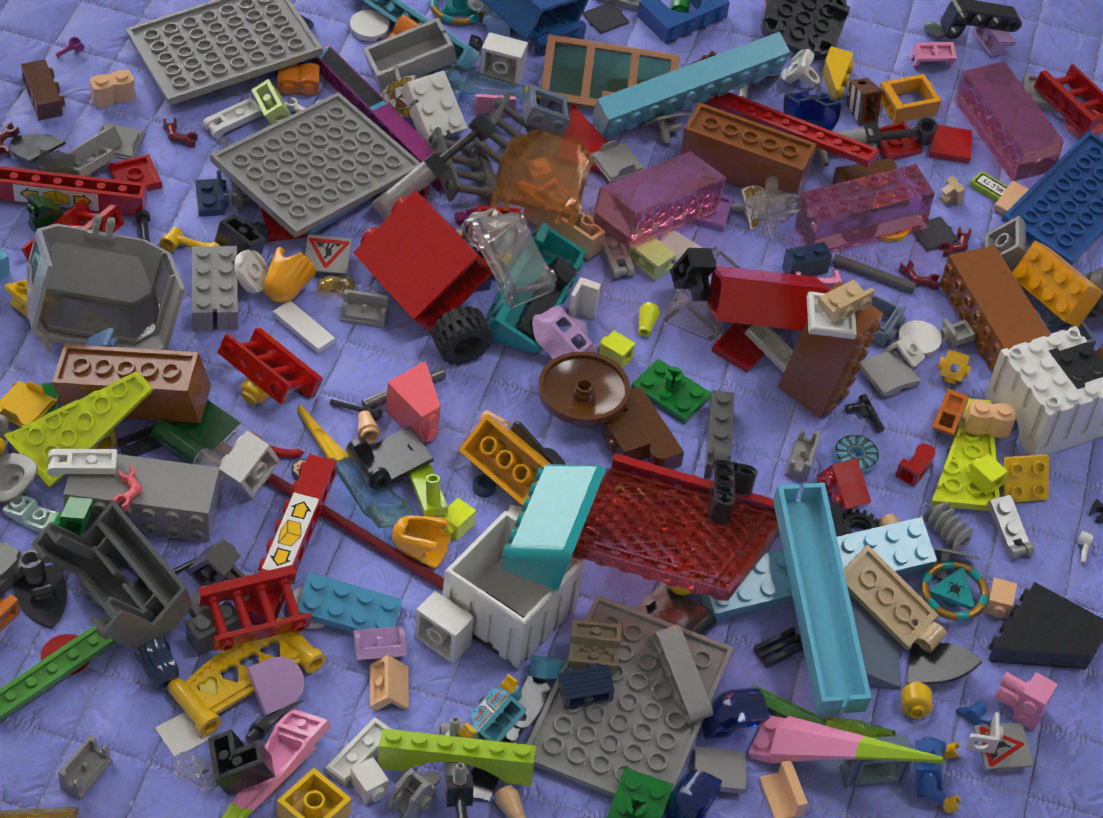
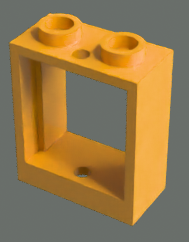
(911, 111)

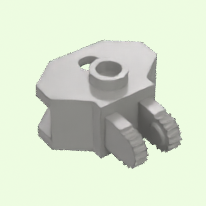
(413, 793)

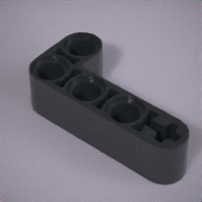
(978, 14)
(564, 274)
(726, 481)

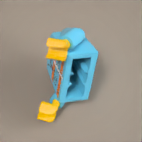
(496, 712)

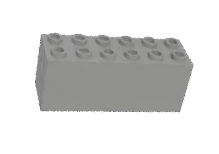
(174, 501)

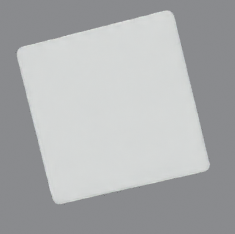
(180, 734)

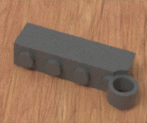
(719, 429)
(14, 565)

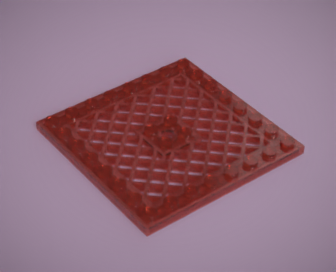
(669, 536)

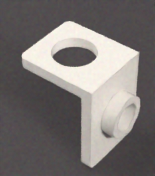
(908, 349)
(996, 735)

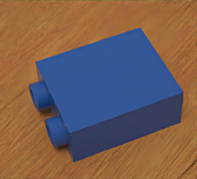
(537, 17)

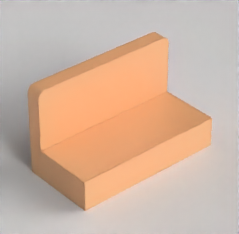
(389, 683)
(784, 792)

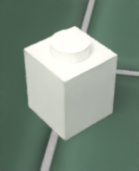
(369, 781)

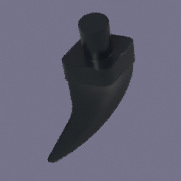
(262, 726)

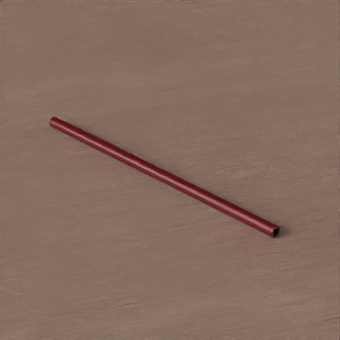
(367, 538)

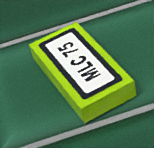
(988, 186)

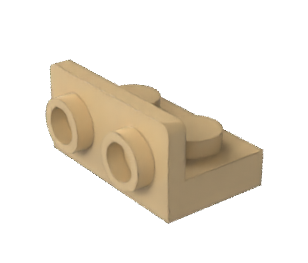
(845, 300)

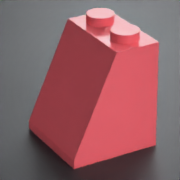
(415, 402)

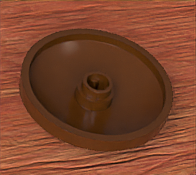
(584, 388)

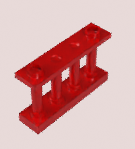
(1065, 101)
(78, 217)
(278, 358)
(259, 585)

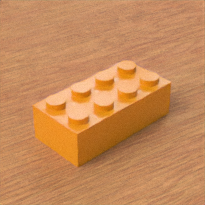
(1057, 284)
(503, 457)

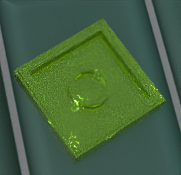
(859, 727)

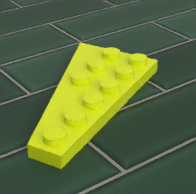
(79, 423)
(954, 483)

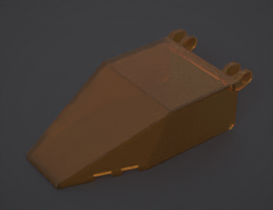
(544, 174)

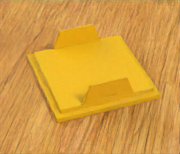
(25, 403)

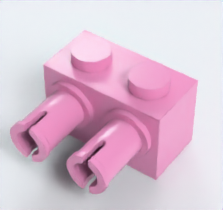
(1027, 699)

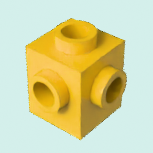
(954, 358)

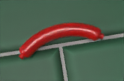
(287, 453)

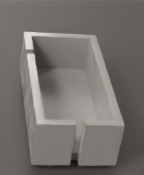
(410, 53)
(214, 287)

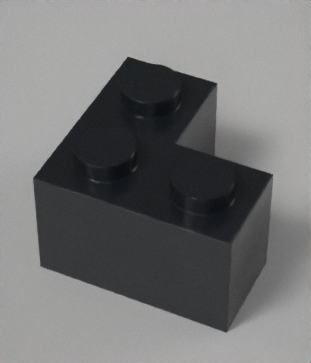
(239, 765)

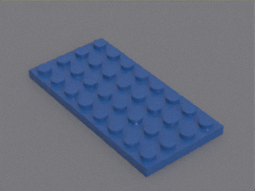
(1066, 202)

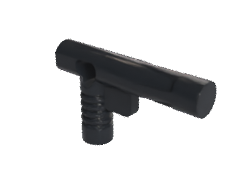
(866, 411)

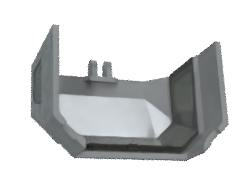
(101, 281)

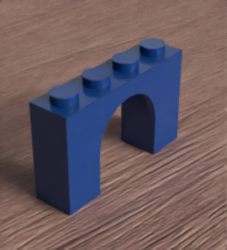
(671, 25)

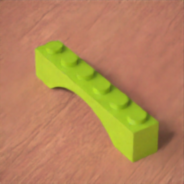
(406, 749)

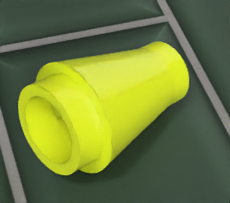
(648, 317)

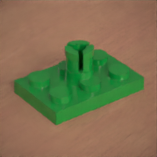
(672, 391)
(640, 796)

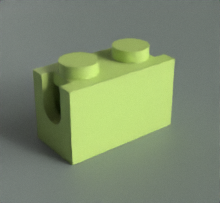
(272, 108)
(652, 258)

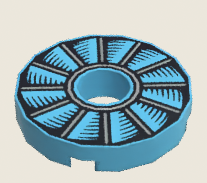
(861, 445)

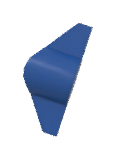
(976, 713)

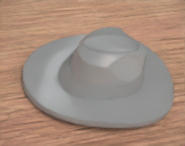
(15, 475)

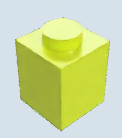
(617, 348)
(987, 474)
(460, 518)

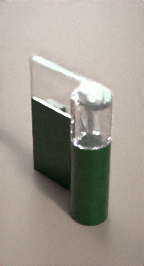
(202, 442)

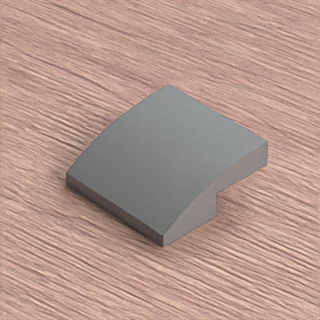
(889, 373)
(725, 765)

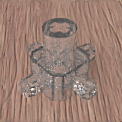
(772, 206)

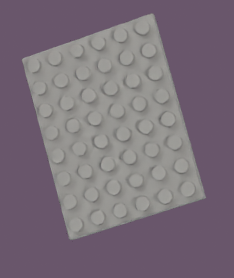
(221, 45)
(315, 164)
(643, 721)

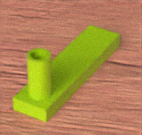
(428, 491)

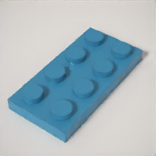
(347, 605)

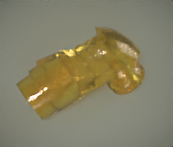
(335, 285)

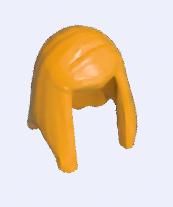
(287, 276)
(422, 538)

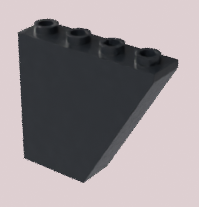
(1048, 632)

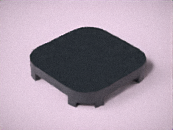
(806, 23)

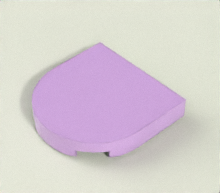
(276, 683)

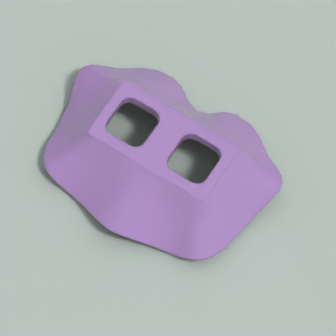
(553, 339)

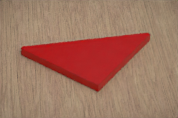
(582, 129)

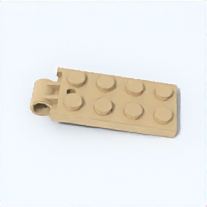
(892, 601)

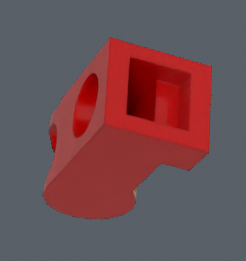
(914, 469)

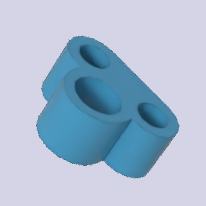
(545, 667)

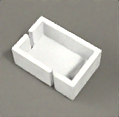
(435, 106)

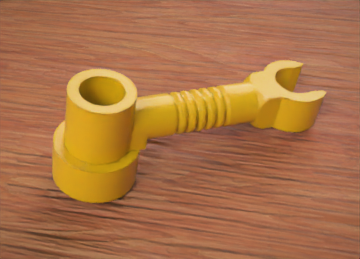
(175, 238)

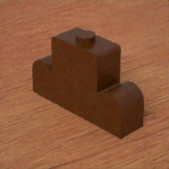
(642, 433)

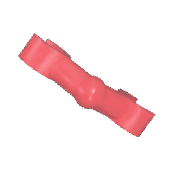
(135, 489)

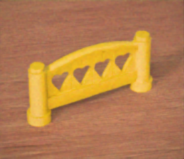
(204, 707)

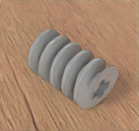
(948, 526)

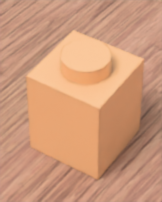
(1001, 598)

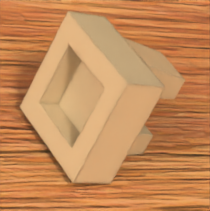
(952, 192)

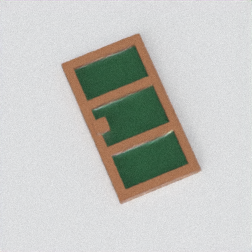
(595, 69)

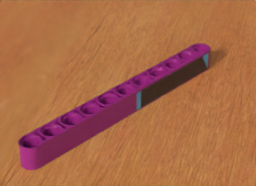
(372, 105)

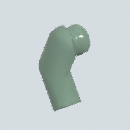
(934, 29)

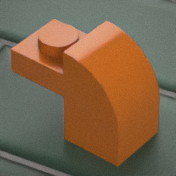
(950, 412)

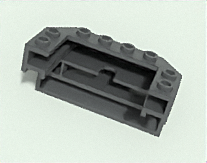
(135, 605)

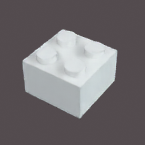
(504, 58)
(249, 464)
(444, 626)

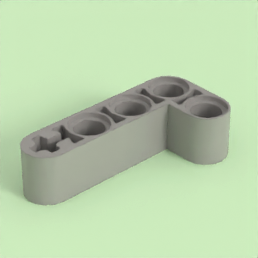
(682, 672)

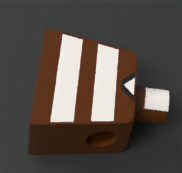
(864, 100)

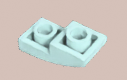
(27, 512)

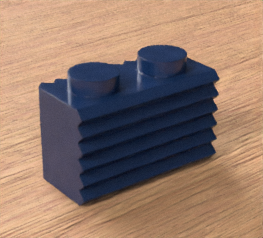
(807, 259)
(585, 685)

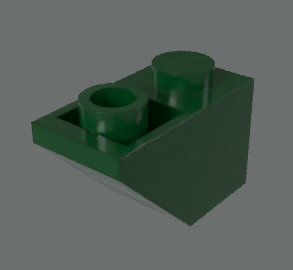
(41, 211)

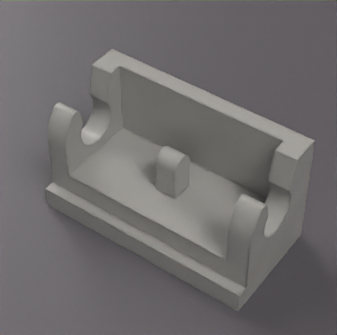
(364, 308)
(802, 456)
(84, 767)

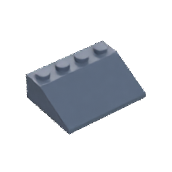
(878, 650)

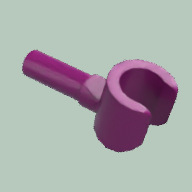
(74, 43)

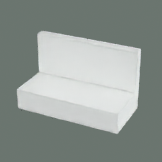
(585, 299)

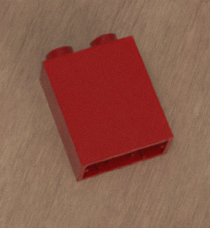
(422, 260)
(761, 297)

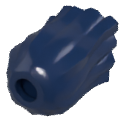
(158, 662)

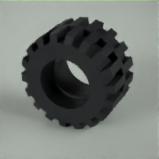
(462, 335)

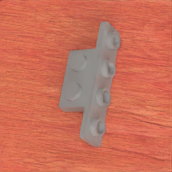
(96, 151)

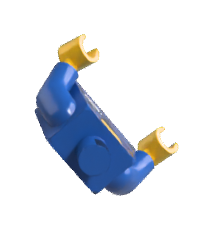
(930, 775)

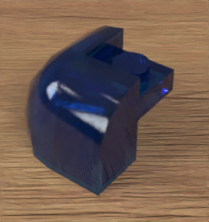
(815, 109)
(735, 710)
(693, 795)

